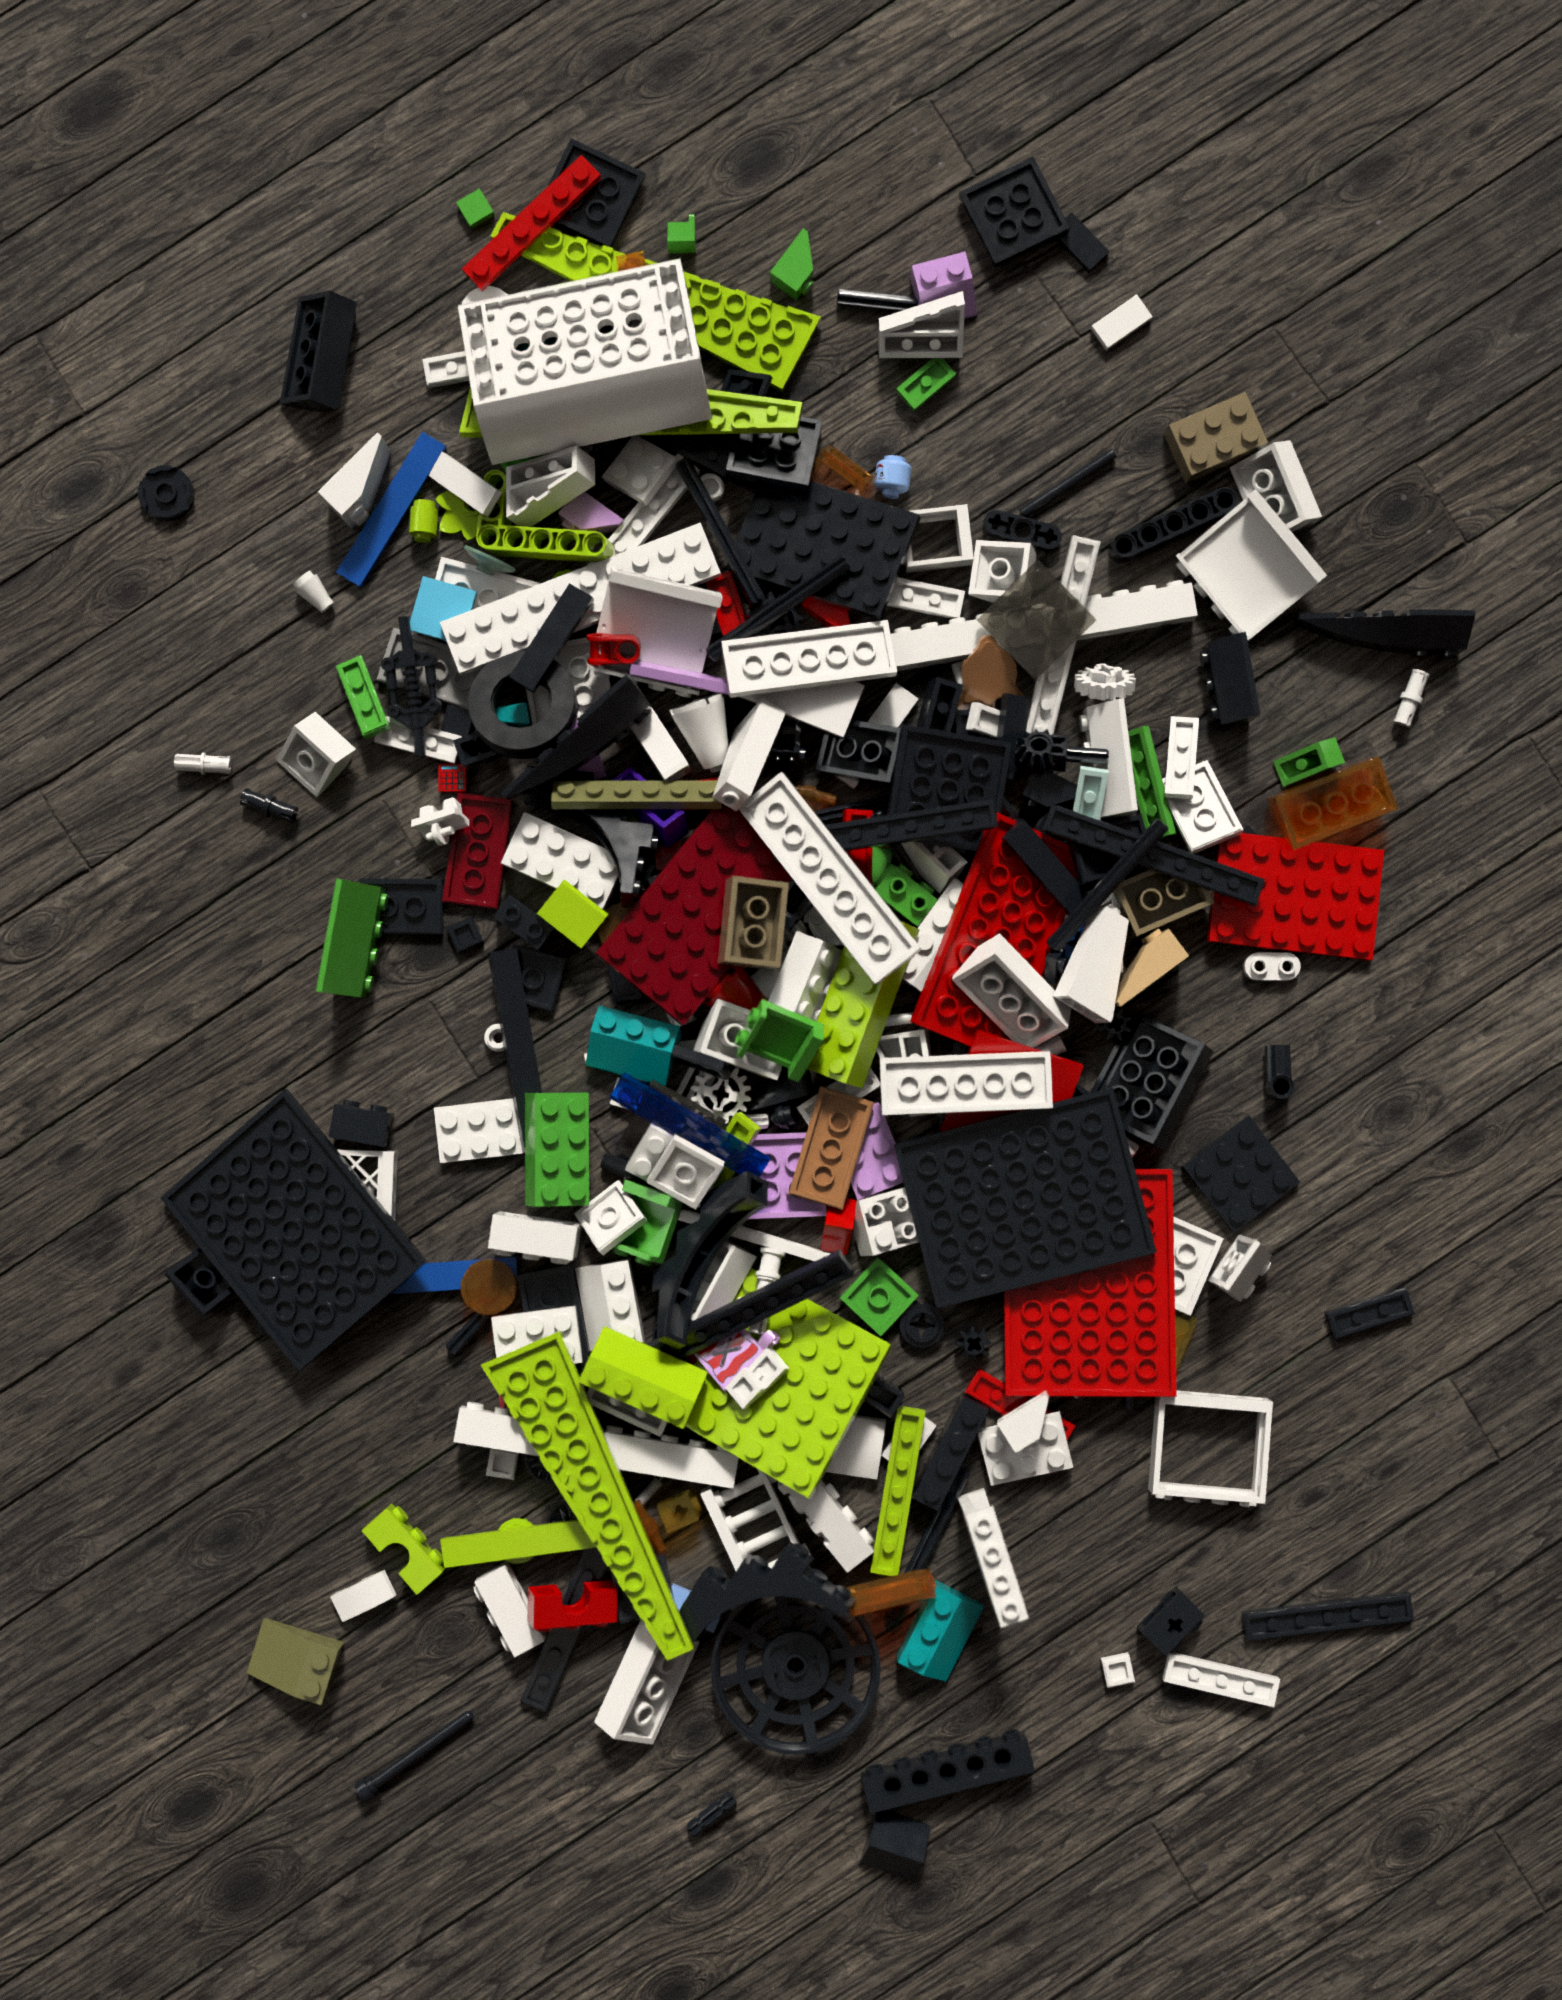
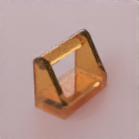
(845, 467)

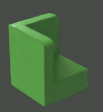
(682, 236)

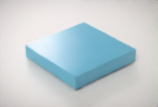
(437, 603)

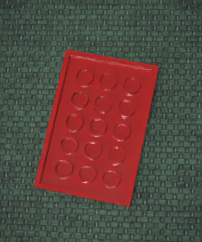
(1311, 899)

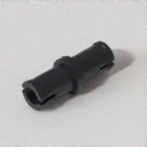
(269, 805)

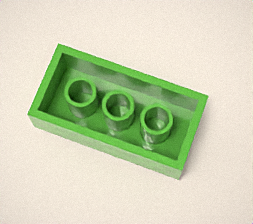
(556, 1149)

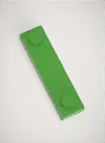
(1148, 780)

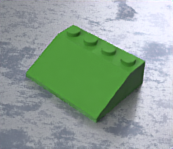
(352, 939)

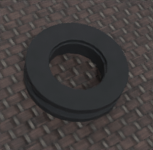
(525, 741)

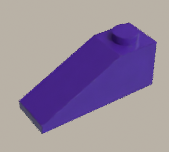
(668, 823)

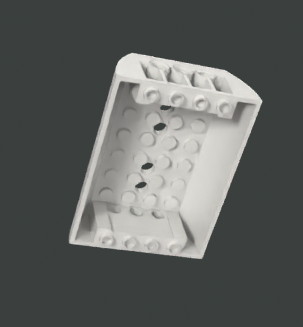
(587, 382)

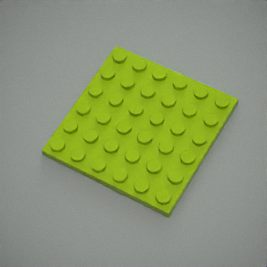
(808, 1411)

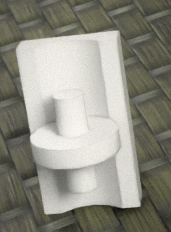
(440, 824)

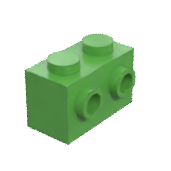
(905, 894)

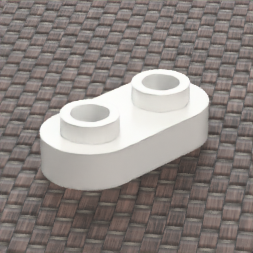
(1272, 966)

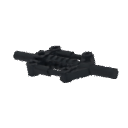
(408, 659)

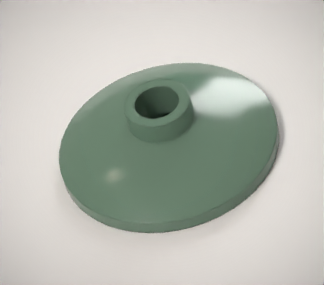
(487, 563)

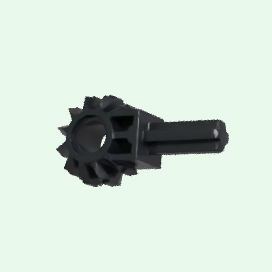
(1051, 752)

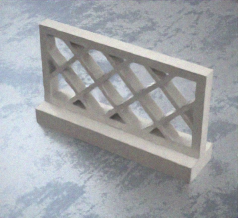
(387, 1175)

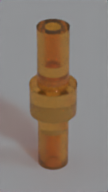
(810, 794)
(650, 1527)

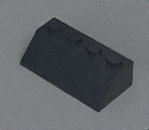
(318, 352)

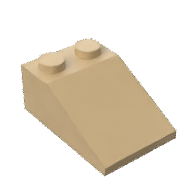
(1150, 962)

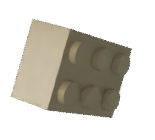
(1215, 437)
(1157, 899)
(753, 923)

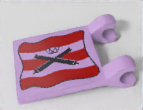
(733, 1354)

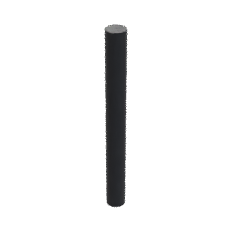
(1067, 483)

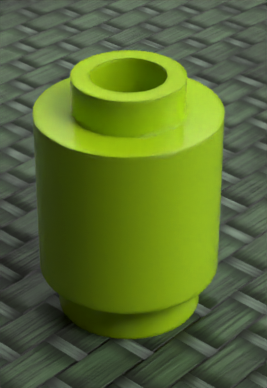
(423, 520)

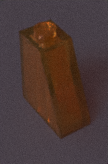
(892, 1592)

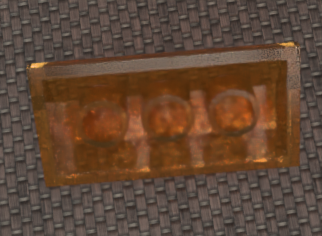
(1333, 802)

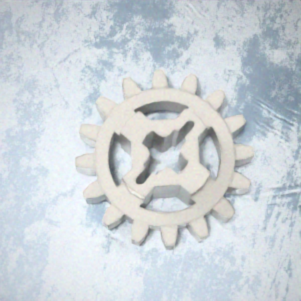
(1104, 682)
(734, 1096)

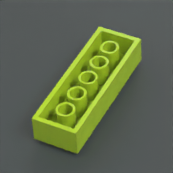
(854, 1019)

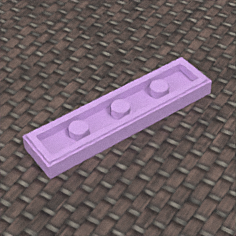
(679, 676)

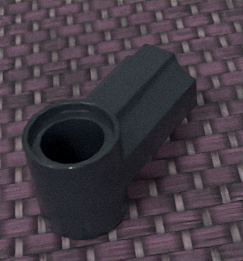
(1278, 1068)

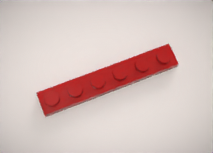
(531, 223)

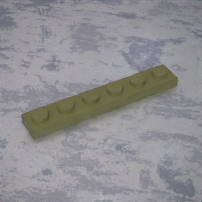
(634, 795)

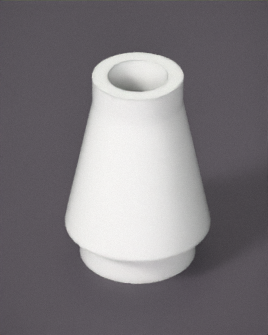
(313, 591)

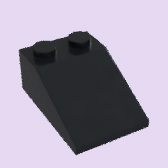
(863, 755)

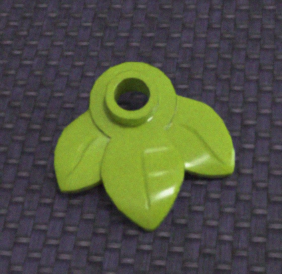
(458, 516)

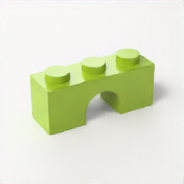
(392, 1527)

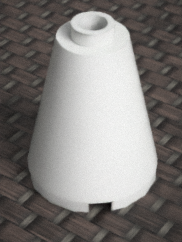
(704, 729)

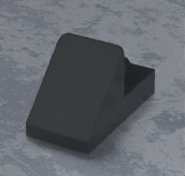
(747, 383)

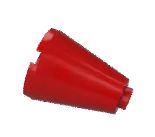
(736, 988)

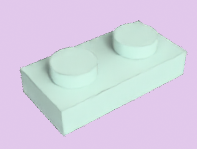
(1090, 791)

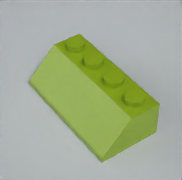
(643, 1377)

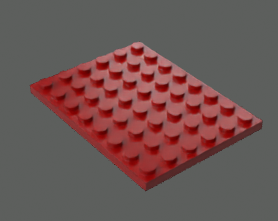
(1101, 1326)

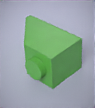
(795, 268)
(1309, 761)

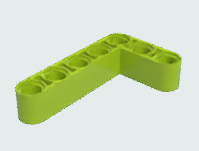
(535, 536)

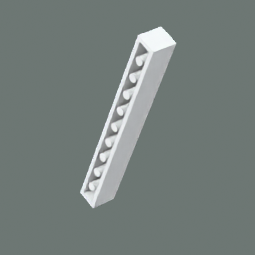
(631, 1451)

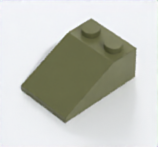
(295, 1660)

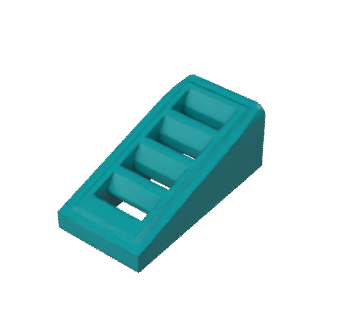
(515, 715)

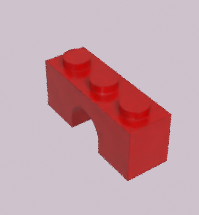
(594, 1608)

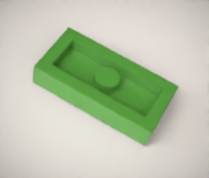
(925, 383)

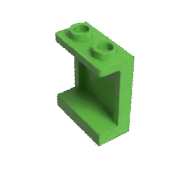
(780, 1037)
(653, 1238)

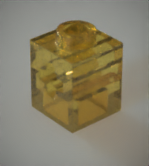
(675, 1521)

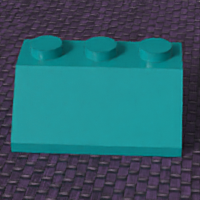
(632, 1045)
(939, 1633)

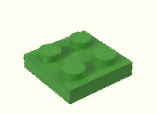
(879, 1296)

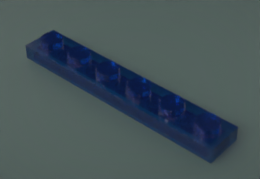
(687, 1125)

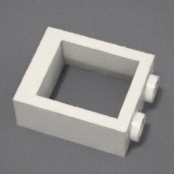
(965, 557)

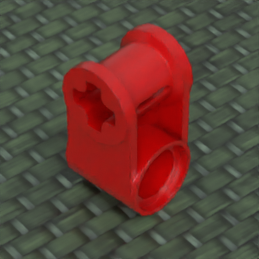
(610, 648)

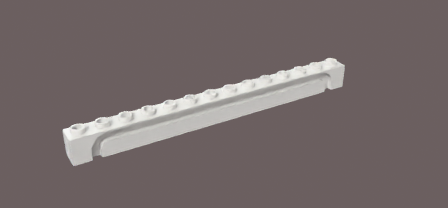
(1113, 615)

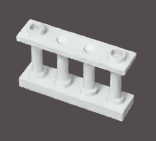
(728, 1525)

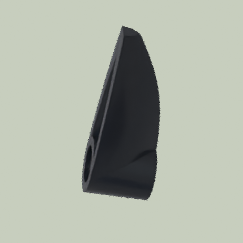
(780, 1091)

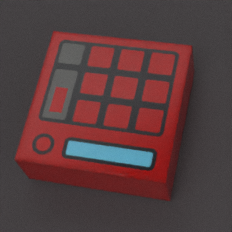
(452, 778)

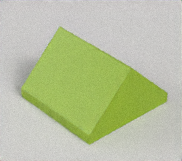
(572, 913)

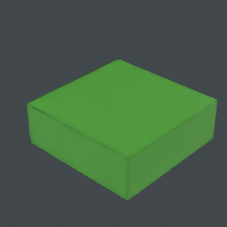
(475, 208)

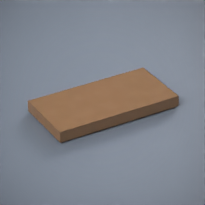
(831, 1148)

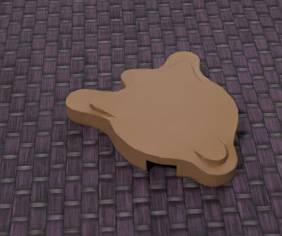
(987, 674)

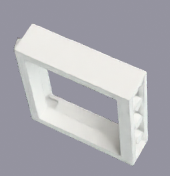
(1218, 1495)

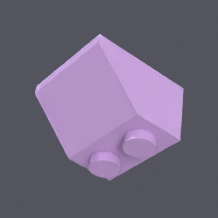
(943, 278)

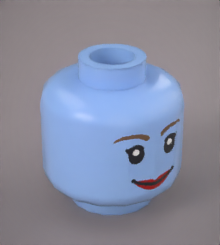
(892, 476)

